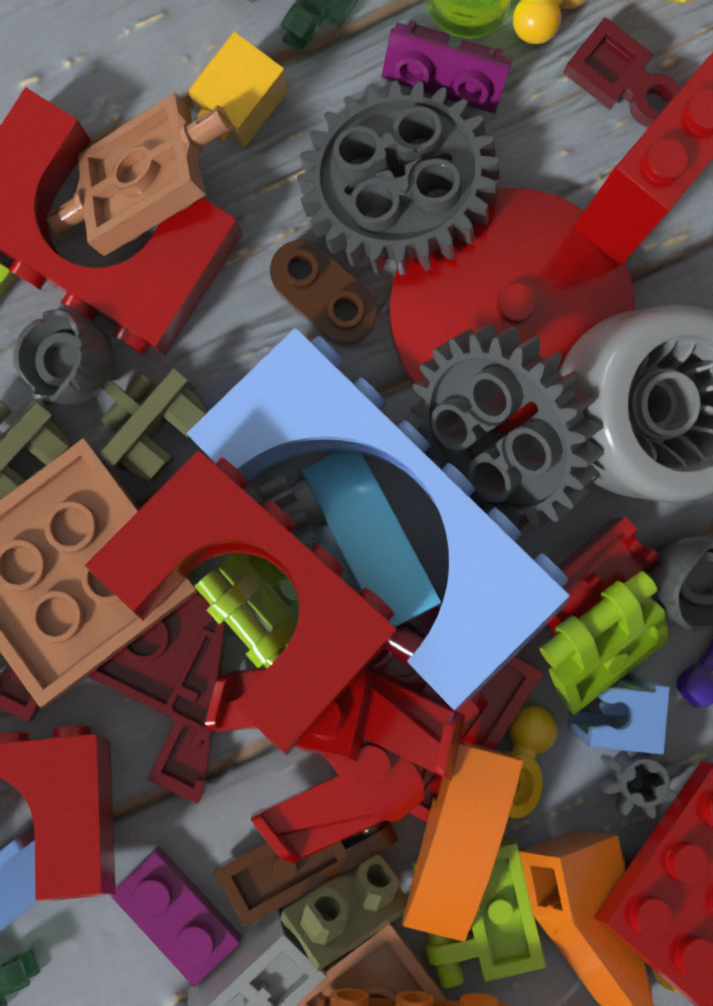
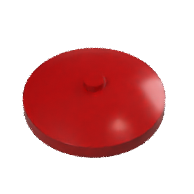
(519, 273)

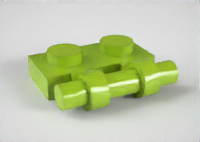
(267, 593)
(605, 641)
(501, 933)

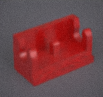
(598, 563)

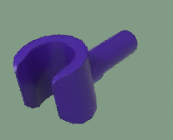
(696, 681)

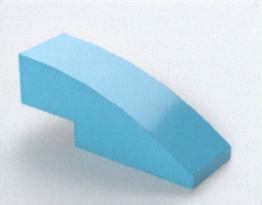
(370, 534)

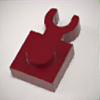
(613, 67)

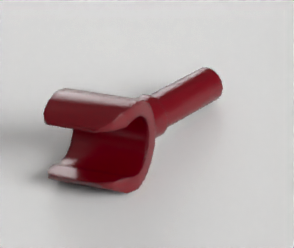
(404, 644)

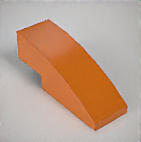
(462, 841)

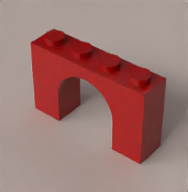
(654, 171)
(143, 296)
(209, 515)
(71, 809)

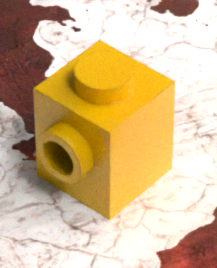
(241, 83)

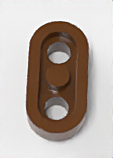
(322, 291)

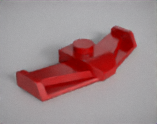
(369, 710)
(359, 797)

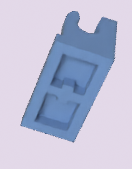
(629, 717)

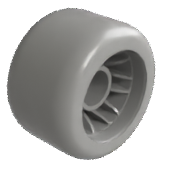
(653, 400)

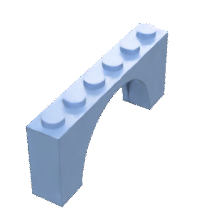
(494, 590)

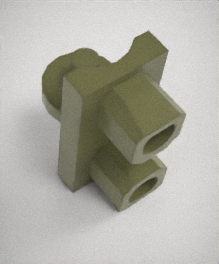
(36, 433)
(134, 443)
(346, 911)

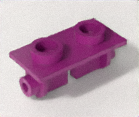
(467, 73)

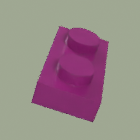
(176, 916)

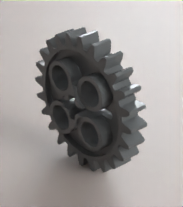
(383, 133)
(477, 386)

